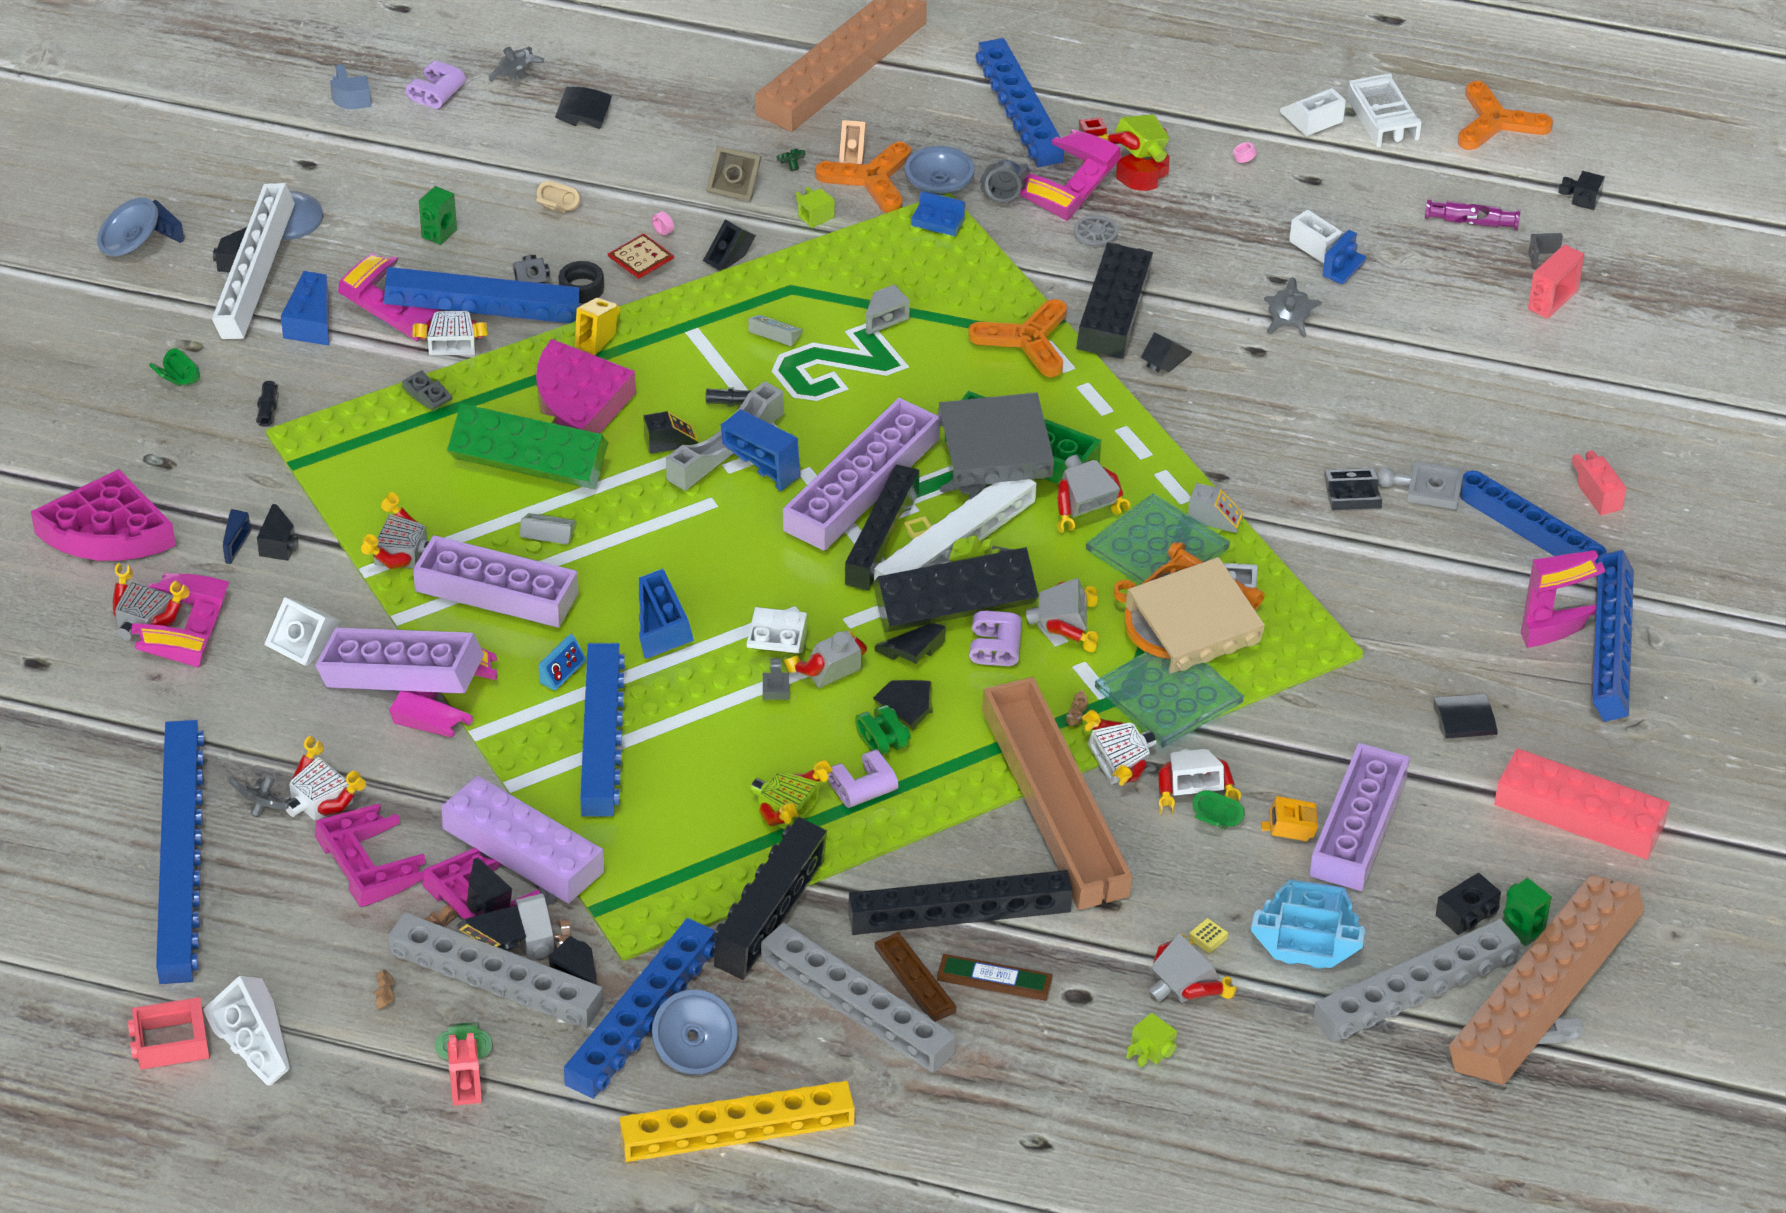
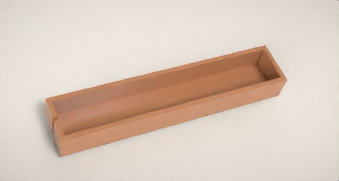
(838, 61)
(1056, 792)
(1546, 979)

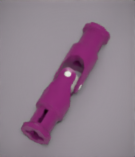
(1460, 212)

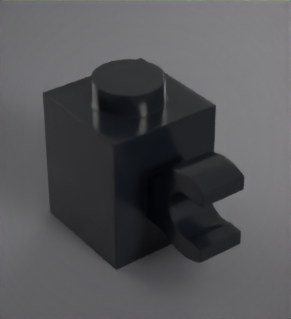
(1585, 191)

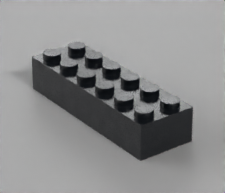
(1114, 300)
(955, 589)
(769, 897)

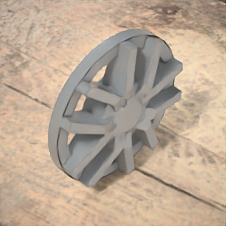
(1096, 230)

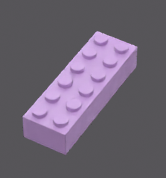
(496, 581)
(399, 660)
(1359, 817)
(523, 839)

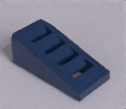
(168, 224)
(236, 533)

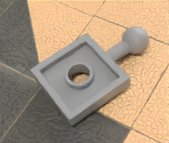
(1420, 484)

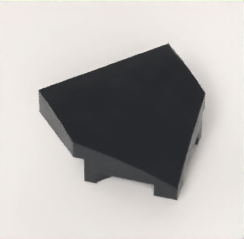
(908, 698)

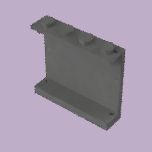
(996, 439)

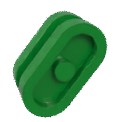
(882, 730)

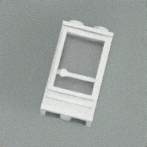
(1382, 108)

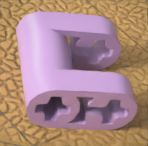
(446, 82)
(1007, 642)
(878, 782)

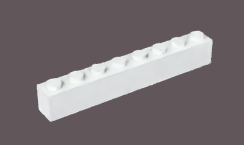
(253, 261)
(976, 517)

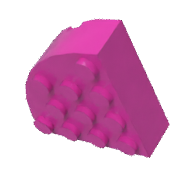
(581, 387)
(104, 522)

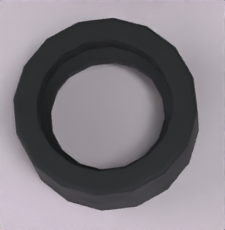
(583, 270)

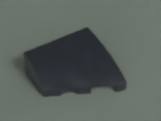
(914, 643)

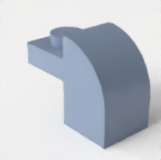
(349, 92)

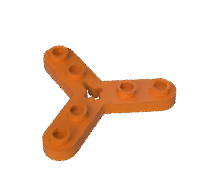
(1489, 108)
(871, 175)
(1038, 326)

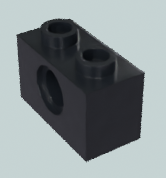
(1468, 903)

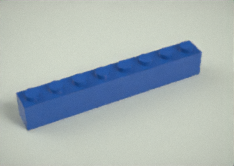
(481, 295)
(600, 730)

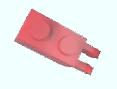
(1599, 483)
(464, 1070)

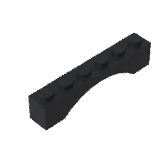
(869, 548)

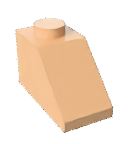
(853, 142)

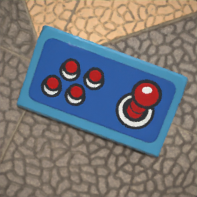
(561, 663)

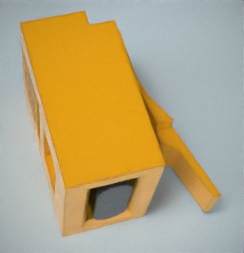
(1292, 819)

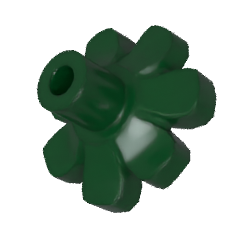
(791, 158)

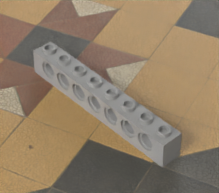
(496, 970)
(1416, 980)
(858, 998)

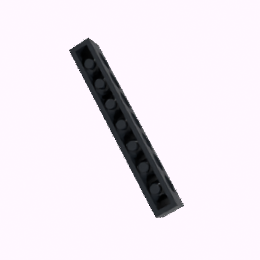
(959, 902)

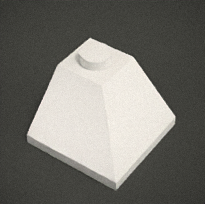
(300, 631)

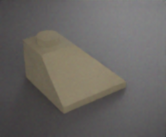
(733, 173)

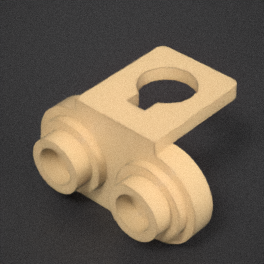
(557, 197)

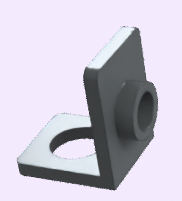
(1543, 244)

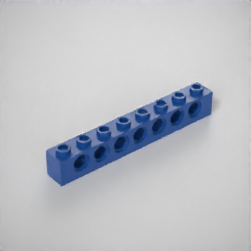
(1019, 101)
(1613, 637)
(634, 1013)

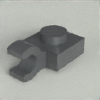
(775, 683)

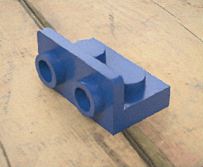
(939, 213)
(1342, 259)

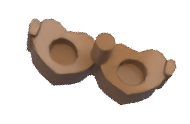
(1078, 706)
(445, 916)
(566, 932)
(384, 992)

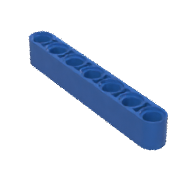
(1524, 517)

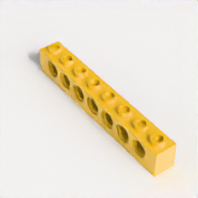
(736, 1121)

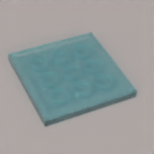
(1142, 536)
(1165, 701)

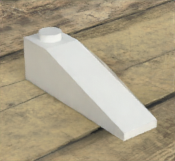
(249, 1024)

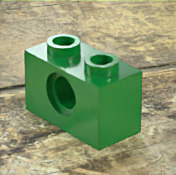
(437, 215)
(1526, 910)

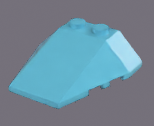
(1309, 925)

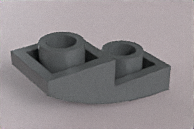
(426, 391)

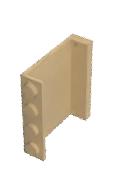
(1197, 614)

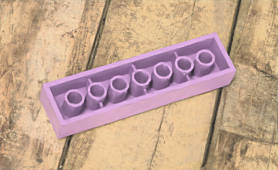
(859, 474)

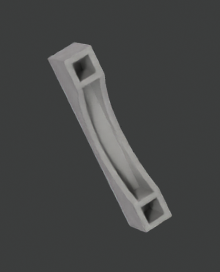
(693, 462)

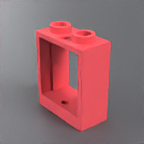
(1556, 281)
(163, 1016)

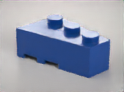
(307, 310)
(764, 445)
(661, 615)

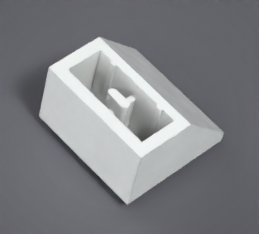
(1316, 112)
(1314, 234)
(778, 630)

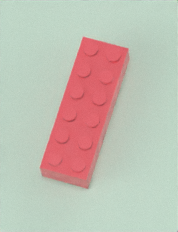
(1582, 803)

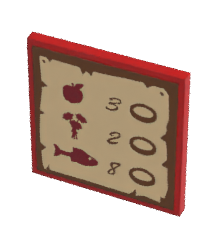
(641, 256)

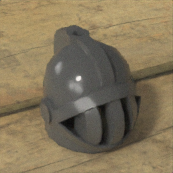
(1003, 180)

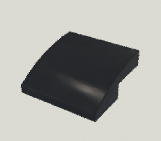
(584, 106)
(1353, 489)
(1465, 716)

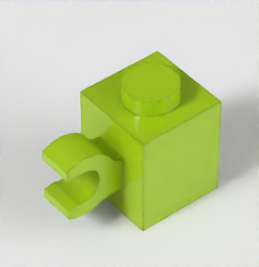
(815, 206)
(971, 547)
(1152, 1040)

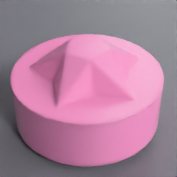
(1244, 152)
(662, 223)

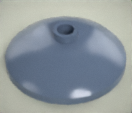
(939, 169)
(304, 218)
(128, 227)
(706, 1017)

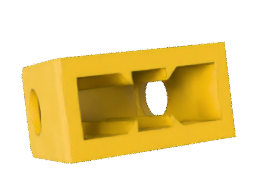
(595, 325)

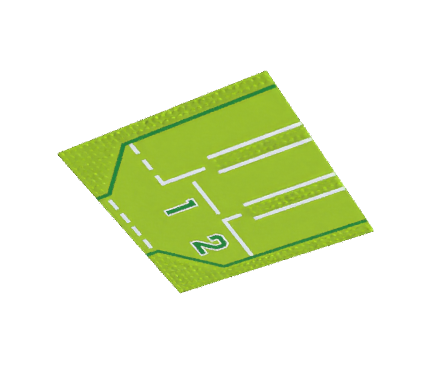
(697, 712)

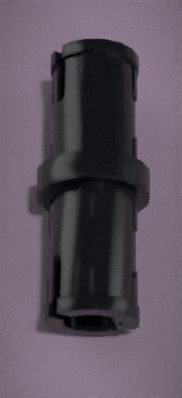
(725, 396)
(267, 403)

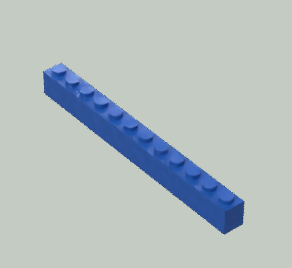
(179, 852)

